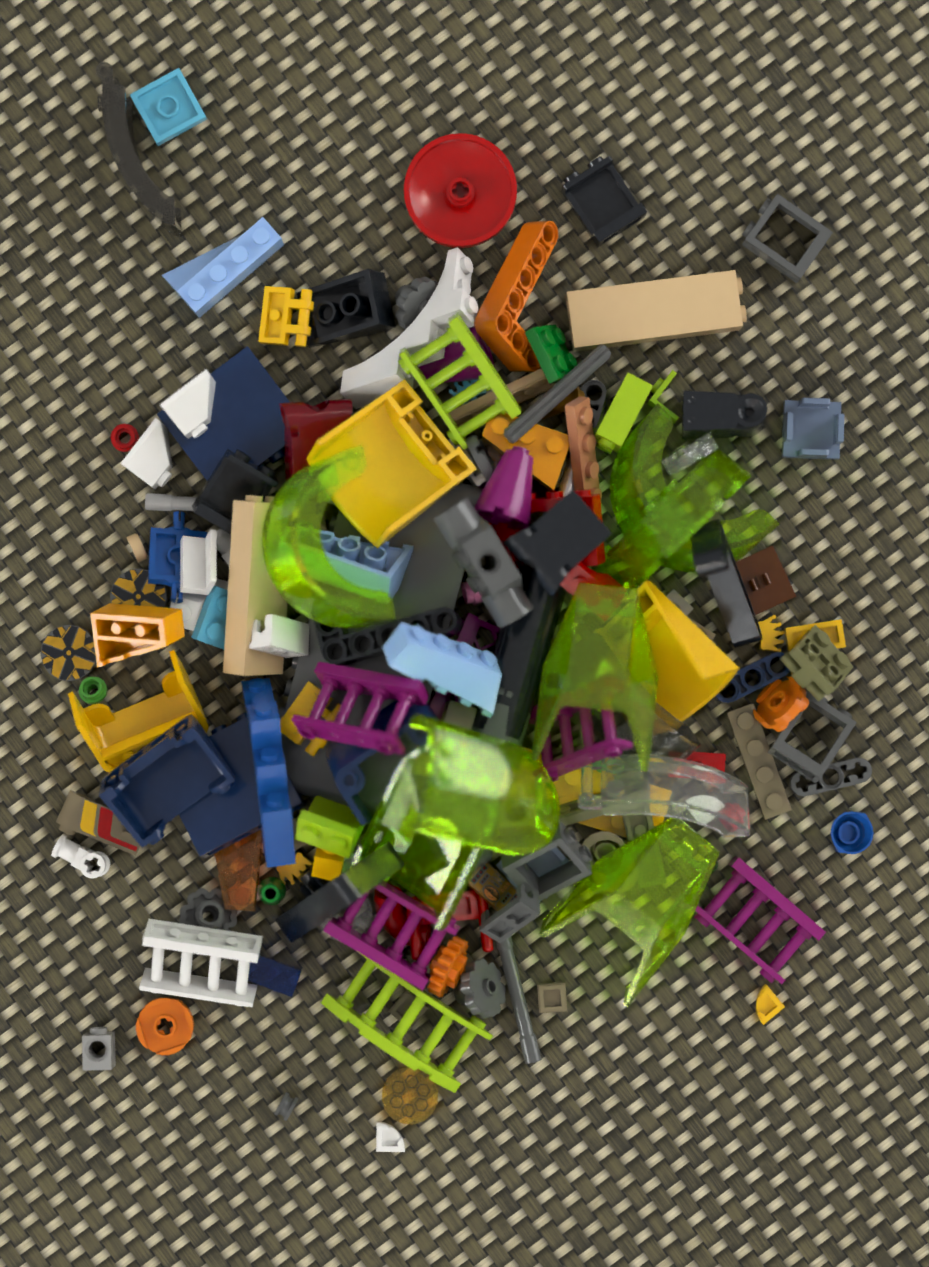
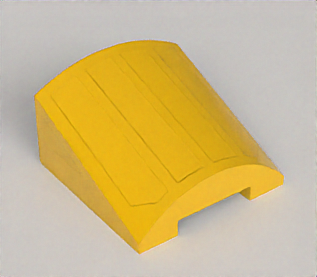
(406, 464)
(686, 660)

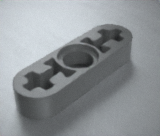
(852, 779)

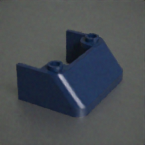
(344, 757)

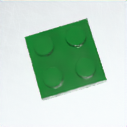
(551, 351)

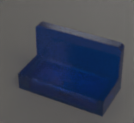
(274, 975)

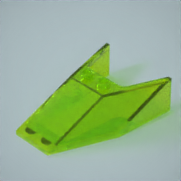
(601, 663)
(645, 891)

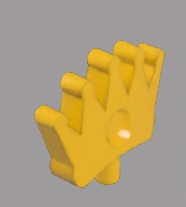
(769, 635)
(293, 869)

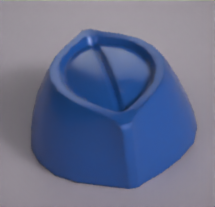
(851, 832)

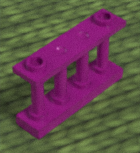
(359, 682)
(591, 753)
(784, 911)
(391, 957)

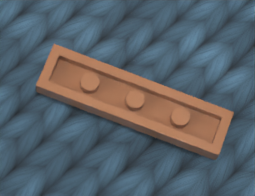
(582, 445)

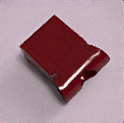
(308, 424)

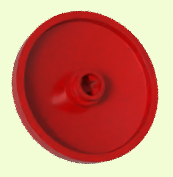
(460, 190)

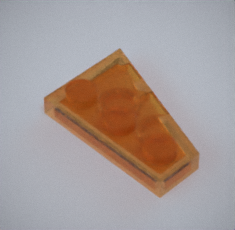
(240, 872)

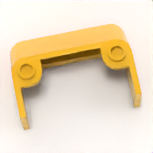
(125, 732)

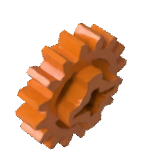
(448, 966)

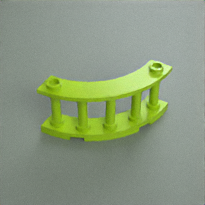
(393, 1041)

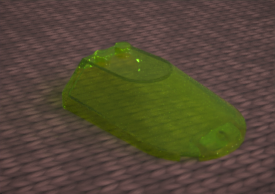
(486, 791)
(435, 866)

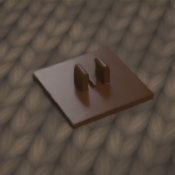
(765, 580)

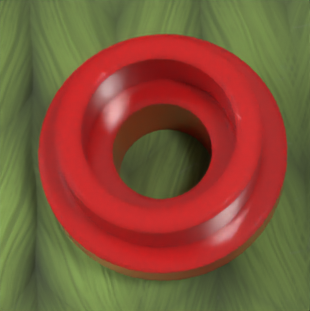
(118, 431)

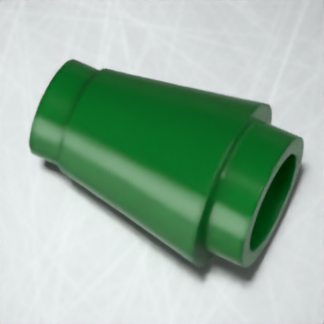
(275, 883)

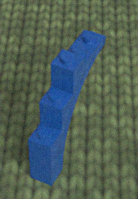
(269, 772)

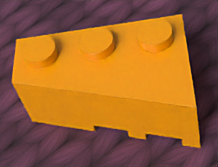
(544, 445)
(133, 630)

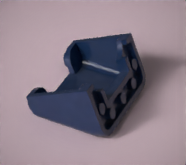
(165, 780)

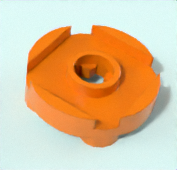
(778, 715)
(155, 1039)

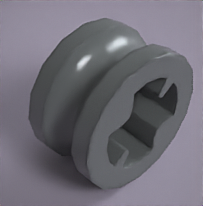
(286, 1106)

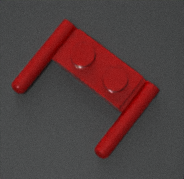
(468, 908)

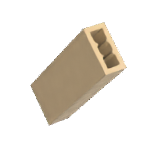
(655, 310)
(249, 592)

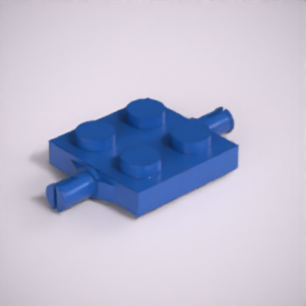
(165, 554)

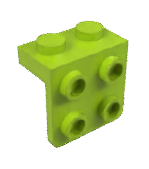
(329, 827)

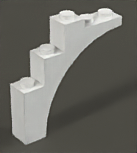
(382, 371)

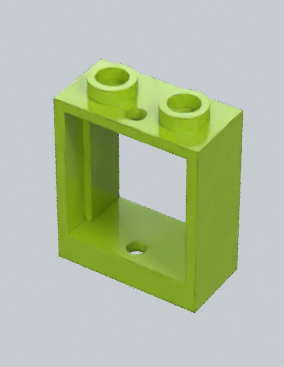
(622, 413)

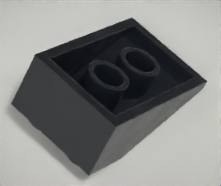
(350, 308)

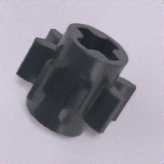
(310, 884)

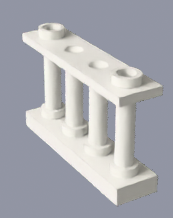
(202, 941)

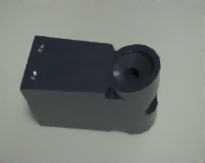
(722, 414)
(558, 541)

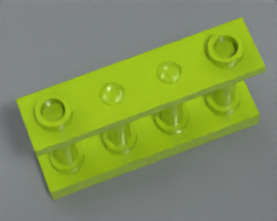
(472, 356)

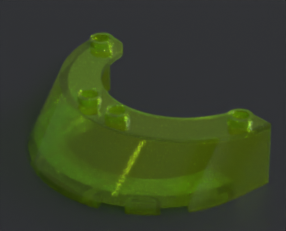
(639, 480)
(673, 518)
(296, 553)

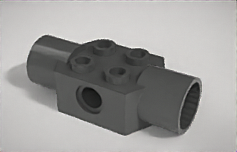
(500, 580)

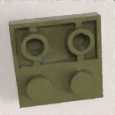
(817, 663)

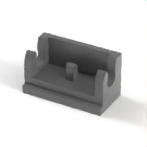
(512, 916)

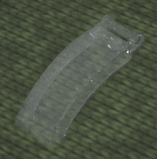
(668, 789)

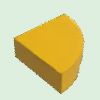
(767, 1004)

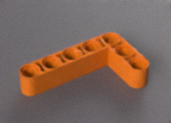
(499, 313)

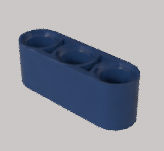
(765, 677)

